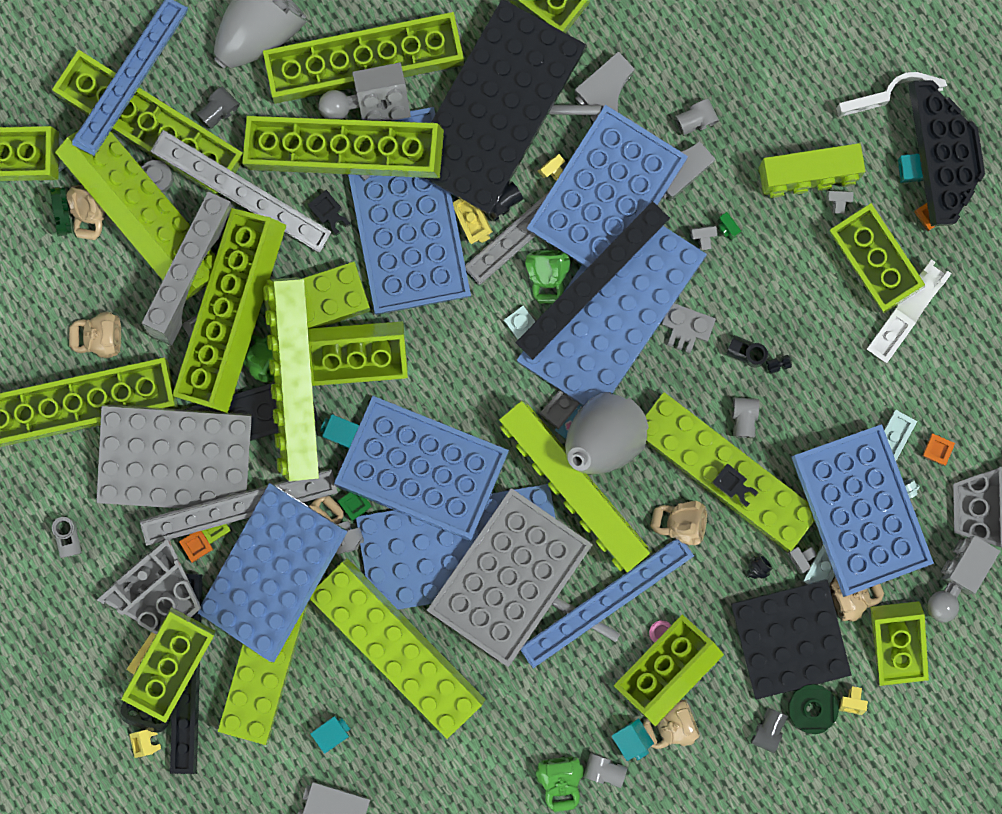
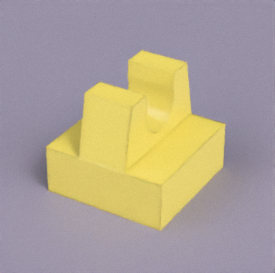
(552, 167)
(853, 702)
(141, 743)

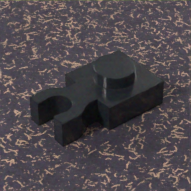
(327, 210)
(732, 483)

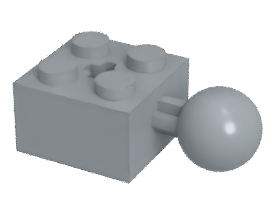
(379, 96)
(962, 575)

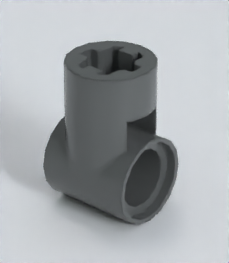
(218, 107)
(769, 732)

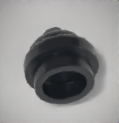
(759, 567)

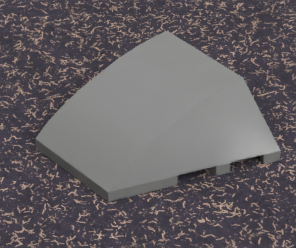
(979, 507)
(152, 589)

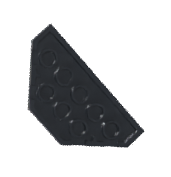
(947, 152)

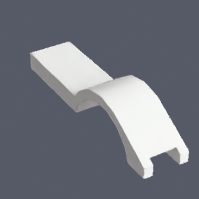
(883, 98)
(907, 314)

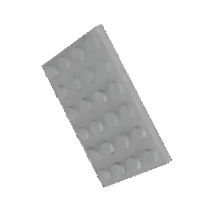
(171, 456)
(509, 577)

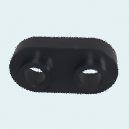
(141, 720)

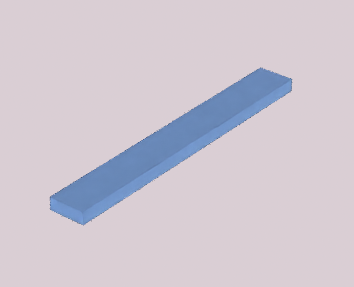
(129, 76)
(605, 602)

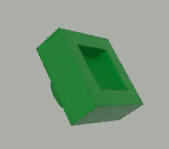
(728, 226)
(354, 505)

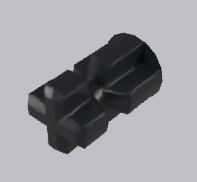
(775, 365)

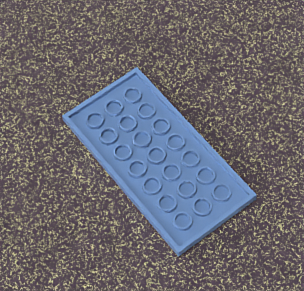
(409, 238)
(619, 321)
(414, 559)

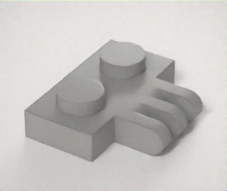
(687, 326)

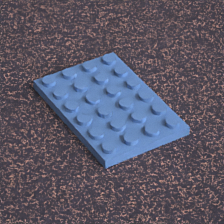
(605, 186)
(421, 468)
(862, 510)
(272, 572)

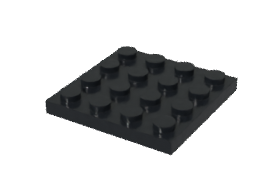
(791, 639)

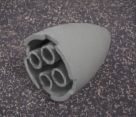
(254, 27)
(606, 434)

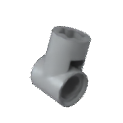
(697, 117)
(745, 414)
(70, 549)
(601, 769)

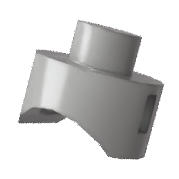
(159, 174)
(351, 540)

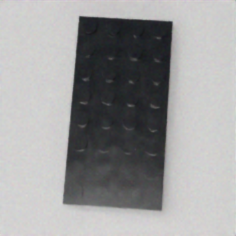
(501, 103)

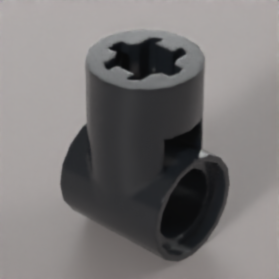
(509, 198)
(735, 346)

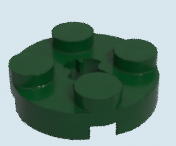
(60, 211)
(823, 698)

